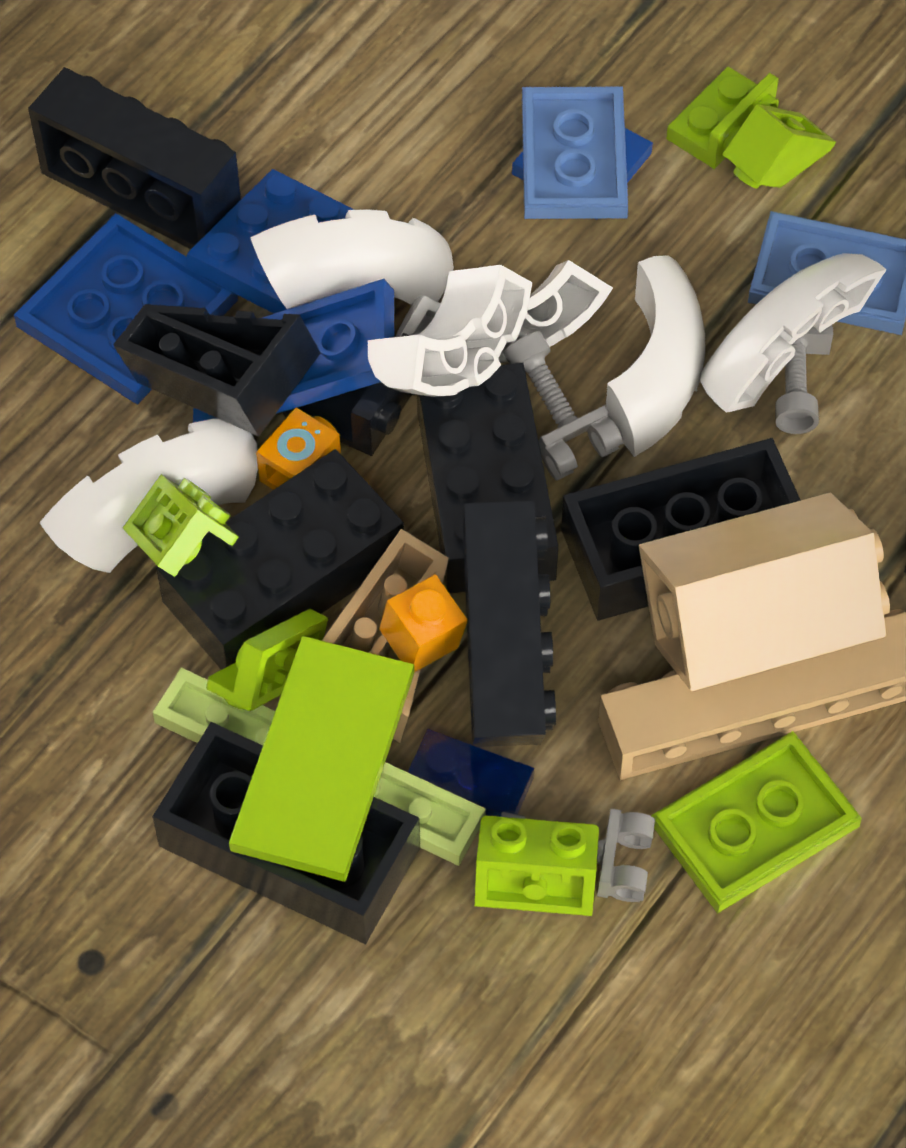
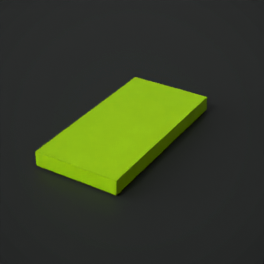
(322, 758)

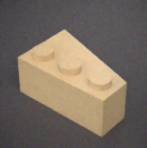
(399, 568)

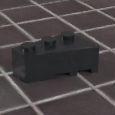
(219, 364)

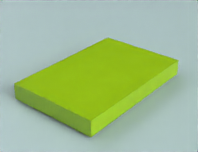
(755, 821)

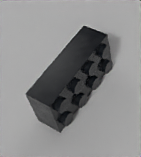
(133, 158)
(483, 451)
(612, 519)
(293, 554)
(504, 623)
(204, 807)

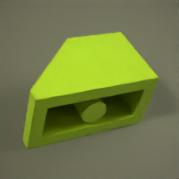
(775, 146)

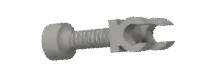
(798, 410)
(554, 451)
(632, 831)

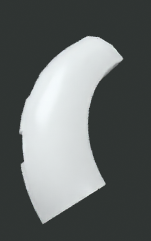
(333, 256)
(554, 308)
(765, 335)
(464, 339)
(660, 383)
(92, 515)

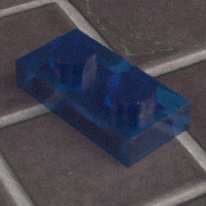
(472, 773)

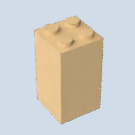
(764, 590)

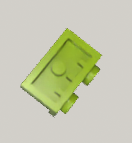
(718, 114)
(174, 521)
(265, 662)
(536, 865)

